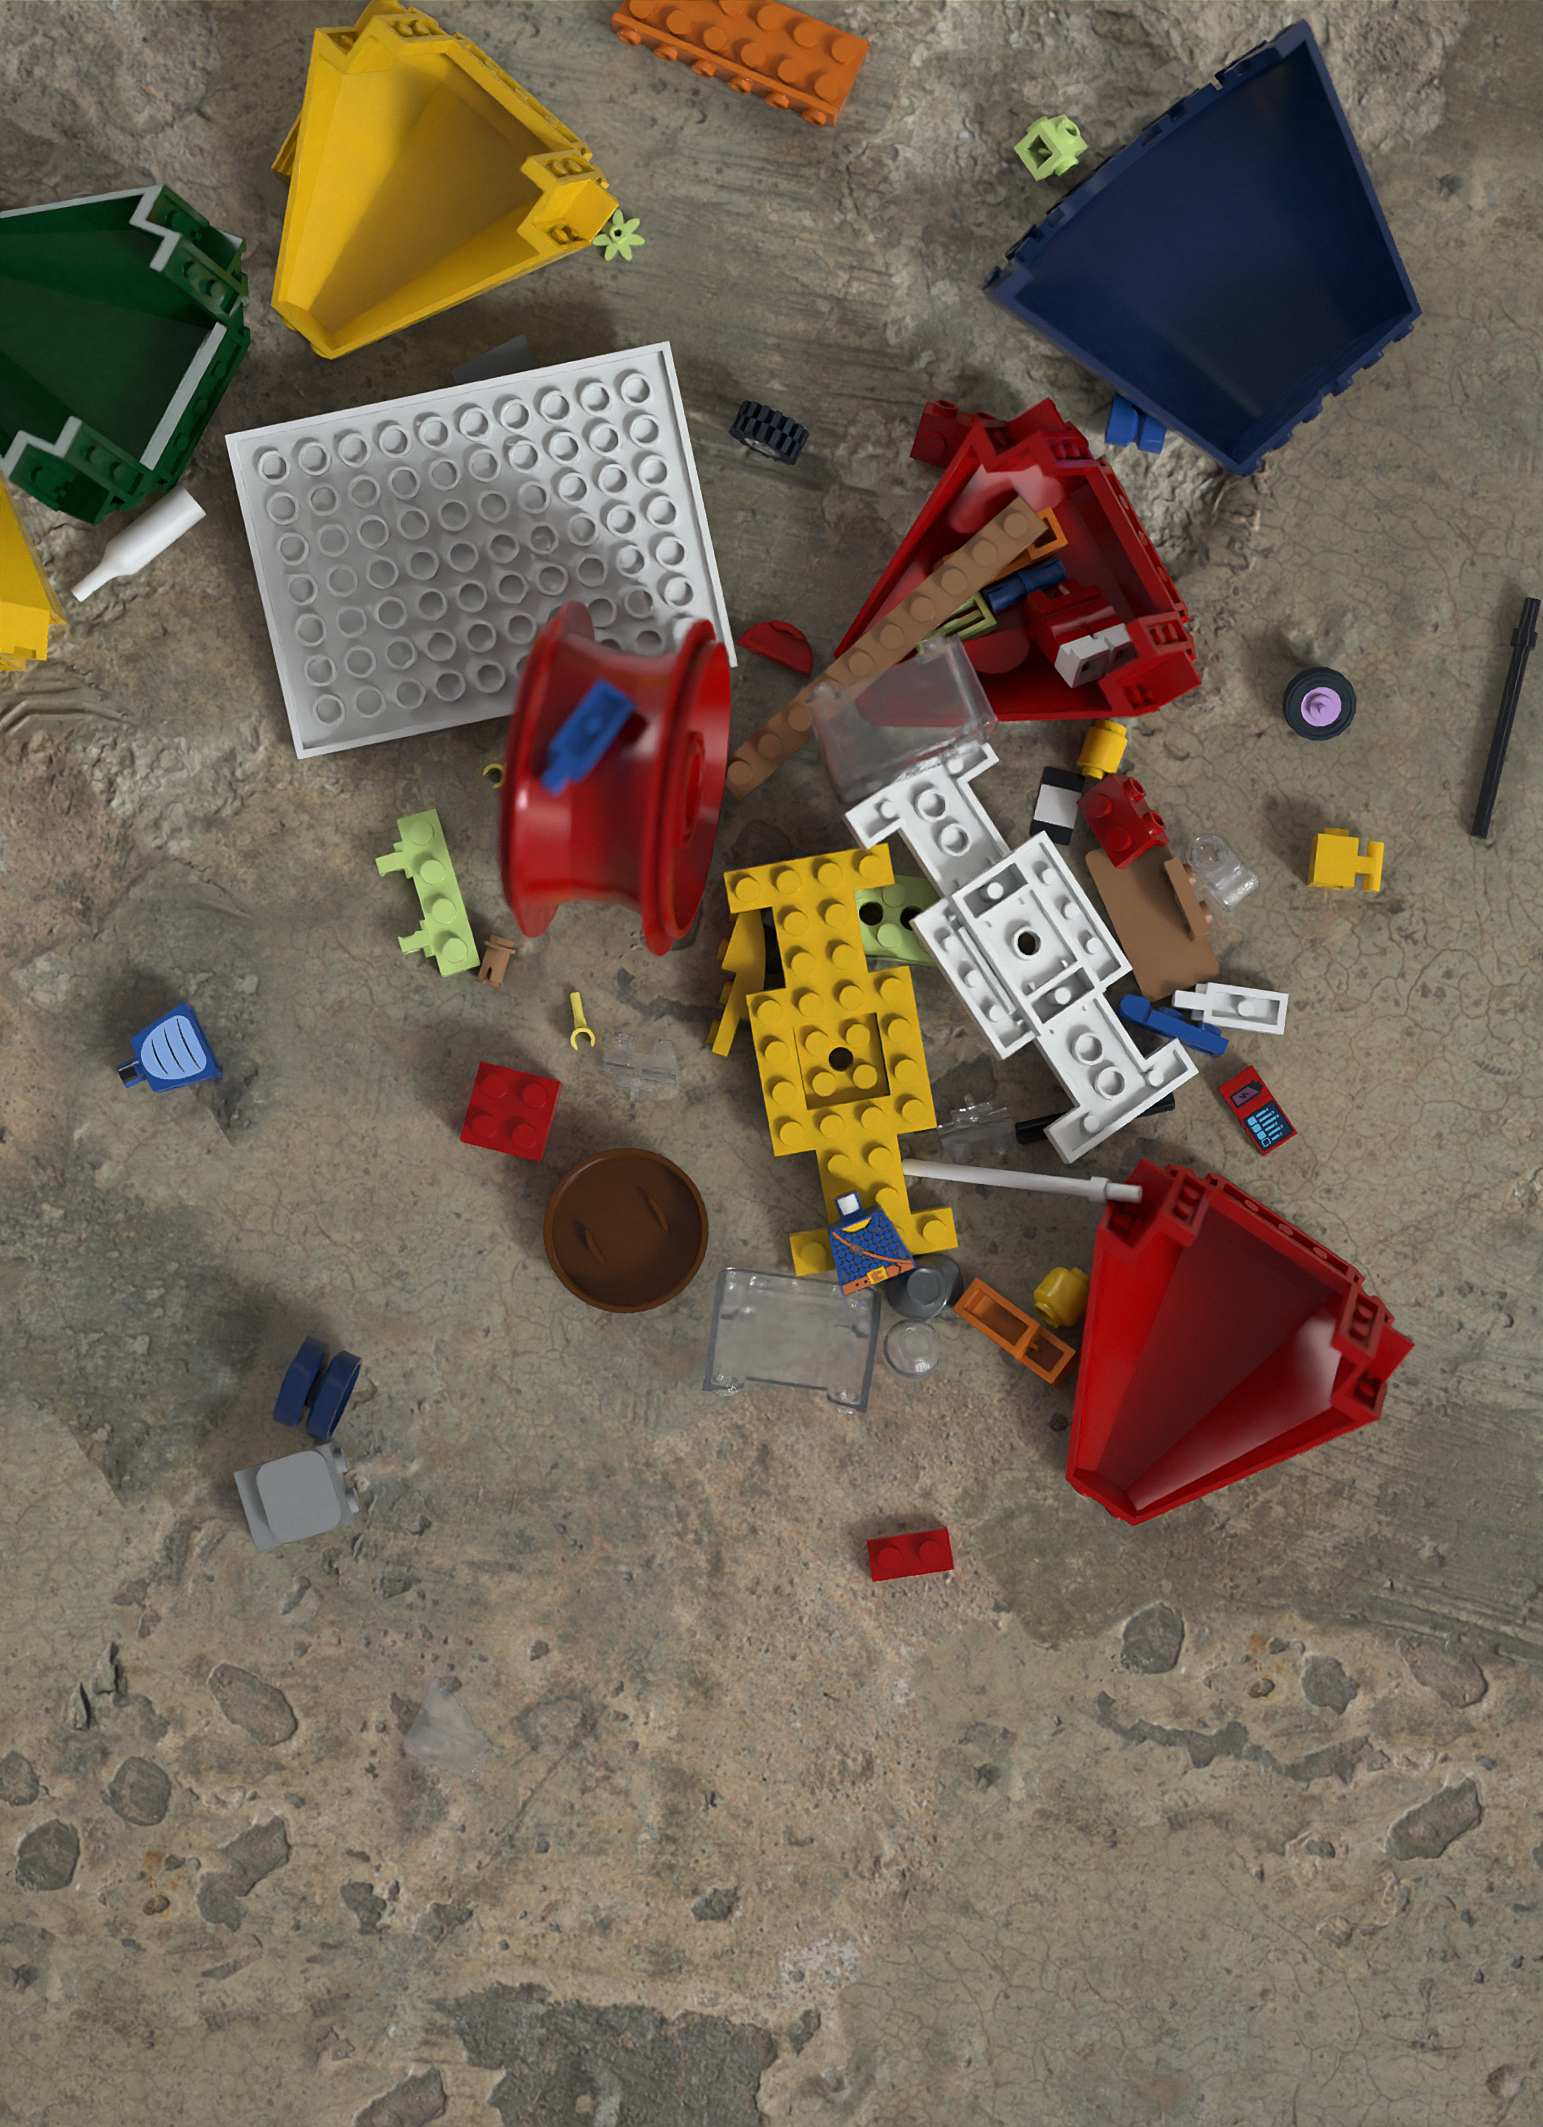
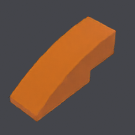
(1016, 1333)

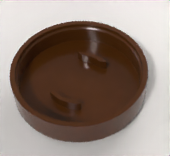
(626, 1230)

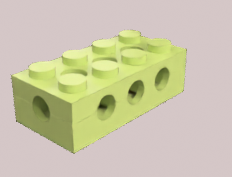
(889, 938)

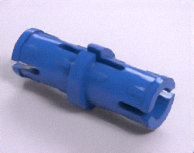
(1024, 582)

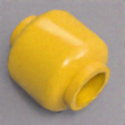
(1062, 1297)

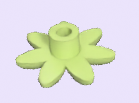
(622, 242)

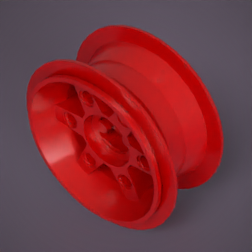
(651, 804)

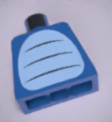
(171, 1053)

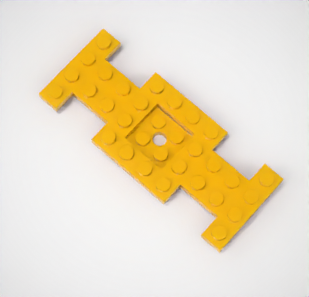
(833, 1005)

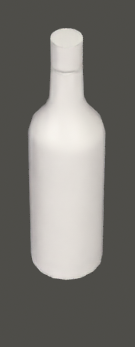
(143, 539)

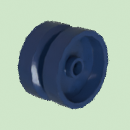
(311, 1386)

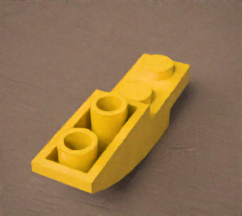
(746, 959)

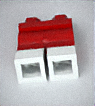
(1078, 631)

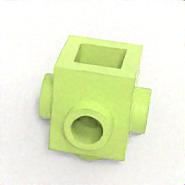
(1051, 147)

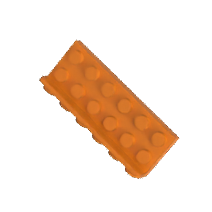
(753, 48)

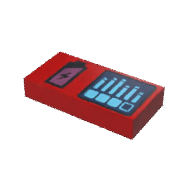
(1257, 1110)

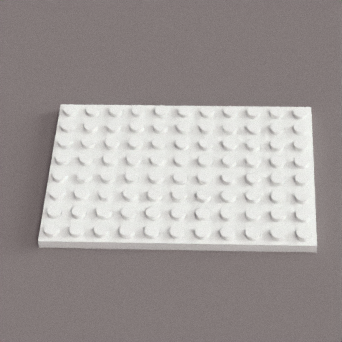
(443, 528)

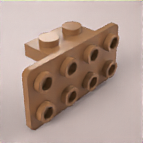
(1156, 920)

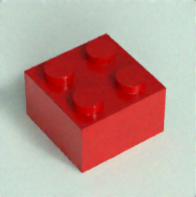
(511, 1111)

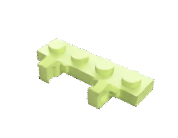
(446, 924)

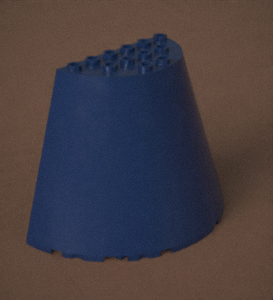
(1222, 259)

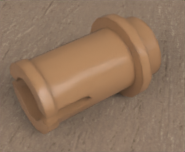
(495, 960)

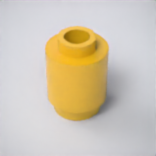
(1102, 749)

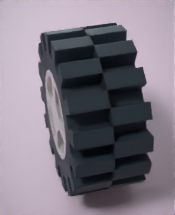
(769, 432)

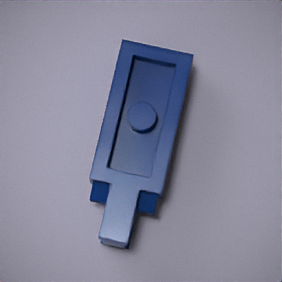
(586, 736)

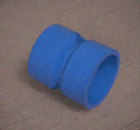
(1131, 424)

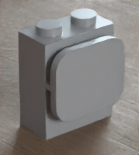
(297, 1496)

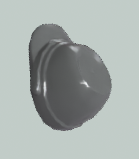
(926, 1289)

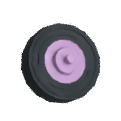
(1319, 703)

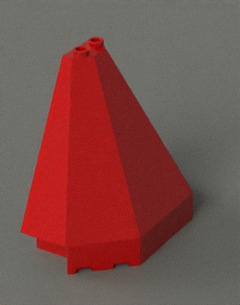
(1106, 547)
(1215, 1346)

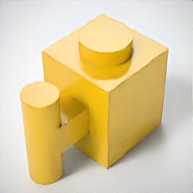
(1336, 861)

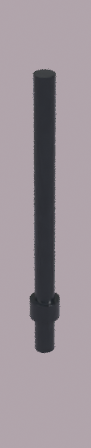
(1523, 641)

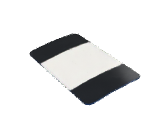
(1057, 805)

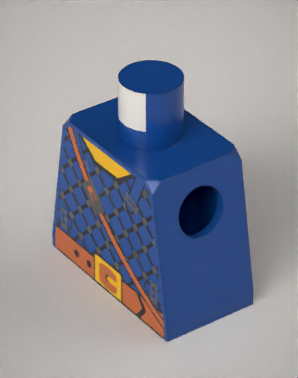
(865, 1245)

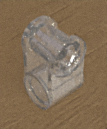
(1226, 877)

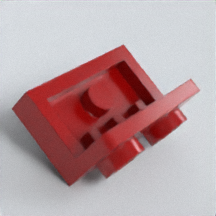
(943, 432)
(1122, 819)

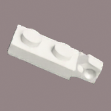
(1234, 1007)

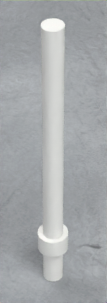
(1096, 1189)

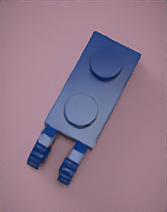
(1169, 1024)

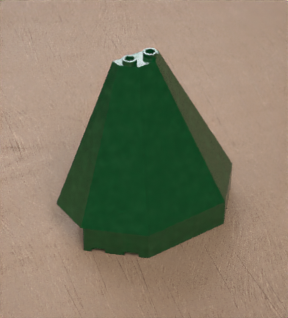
(113, 344)

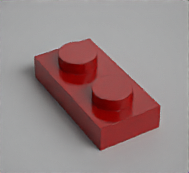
(910, 1554)

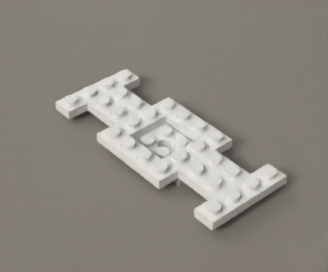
(1055, 988)

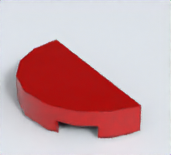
(780, 644)
(999, 652)

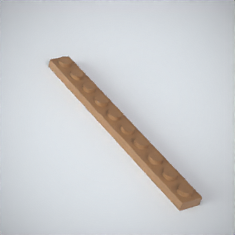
(889, 640)

